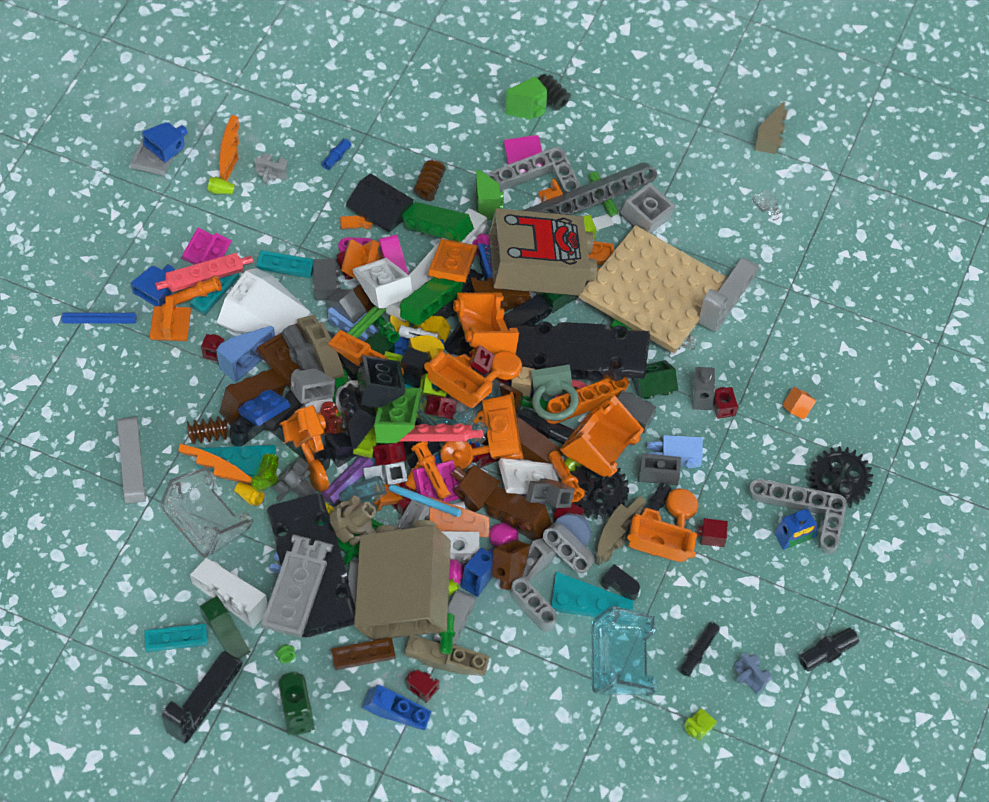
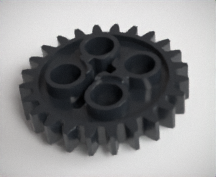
(856, 485)
(612, 496)

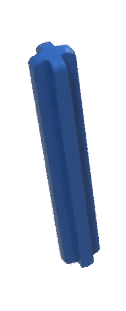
(99, 317)

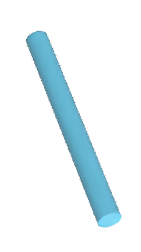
(425, 500)

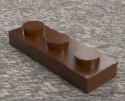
(363, 653)

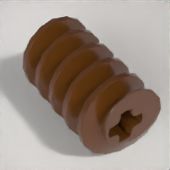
(429, 180)
(208, 430)

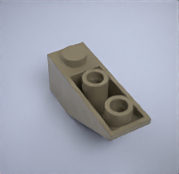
(770, 130)

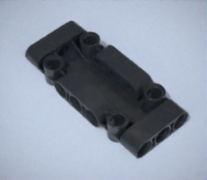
(586, 347)
(301, 519)

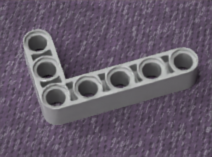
(535, 171)
(719, 304)
(808, 495)

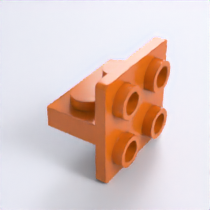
(359, 255)
(170, 322)

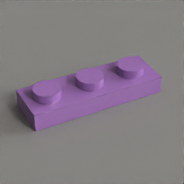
(347, 478)

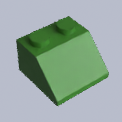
(526, 99)
(488, 195)

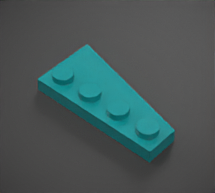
(243, 457)
(584, 599)

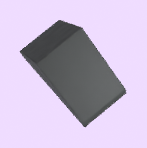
(347, 304)

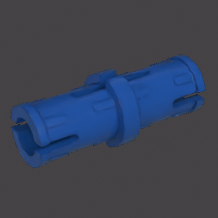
(336, 154)

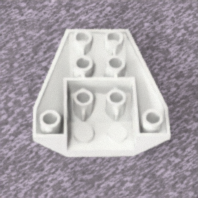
(260, 302)

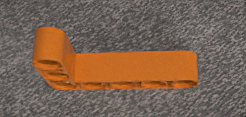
(589, 397)

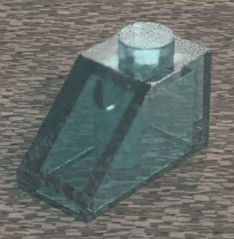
(367, 490)

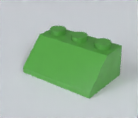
(397, 417)

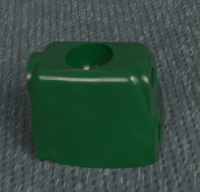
(296, 703)

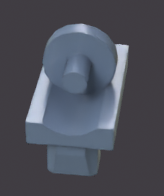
(751, 674)

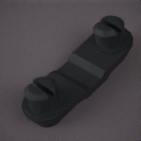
(273, 423)

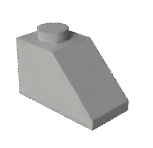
(538, 559)

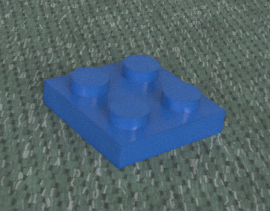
(263, 407)

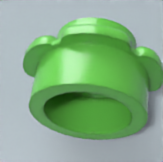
(286, 653)

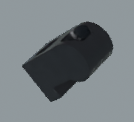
(621, 582)

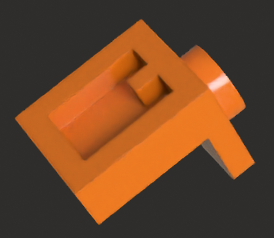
(388, 499)

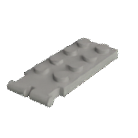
(296, 587)

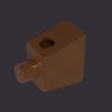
(473, 486)
(509, 562)

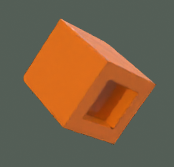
(550, 193)
(799, 402)

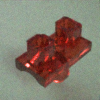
(329, 411)

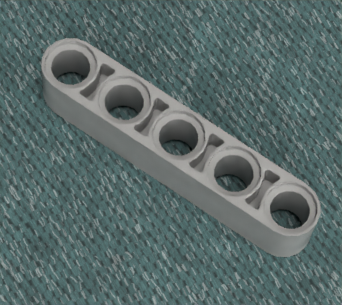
(131, 460)

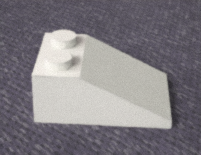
(384, 282)

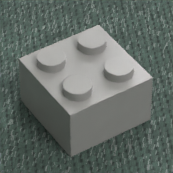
(648, 208)

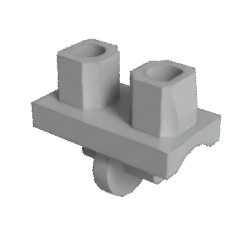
(269, 169)

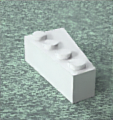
(235, 594)

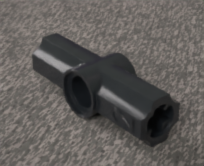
(554, 431)
(828, 649)

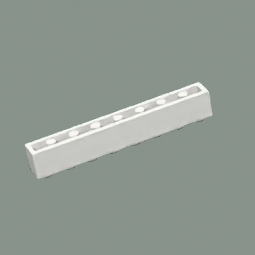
(420, 273)

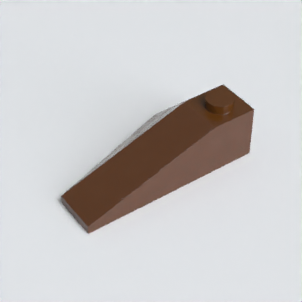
(533, 444)

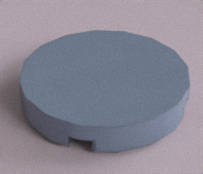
(577, 526)

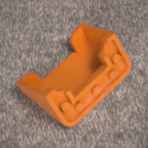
(484, 322)
(603, 437)

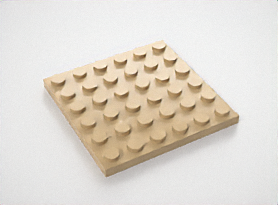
(653, 288)

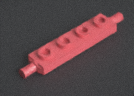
(203, 271)
(442, 432)

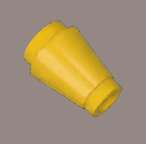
(249, 494)

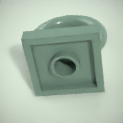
(553, 382)

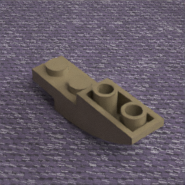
(318, 336)
(615, 529)
(459, 661)

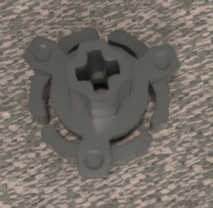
(294, 479)

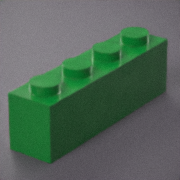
(438, 221)
(429, 299)

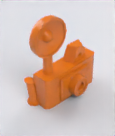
(463, 383)
(305, 431)
(502, 435)
(664, 539)

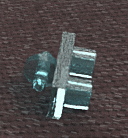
(467, 418)

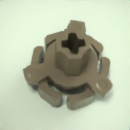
(354, 519)

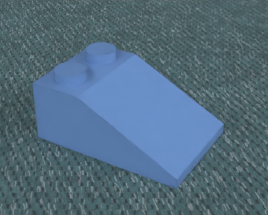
(239, 353)

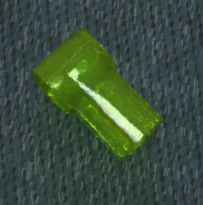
(266, 473)

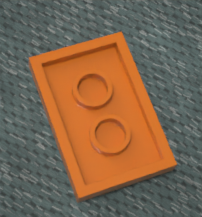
(452, 260)

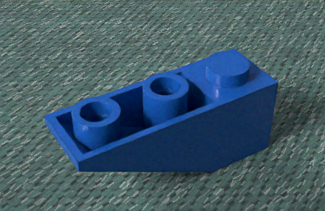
(396, 707)

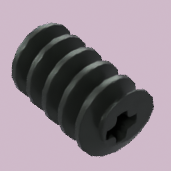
(556, 95)

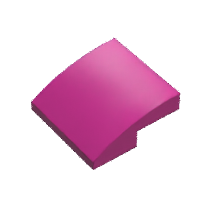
(522, 148)
(205, 247)
(425, 487)

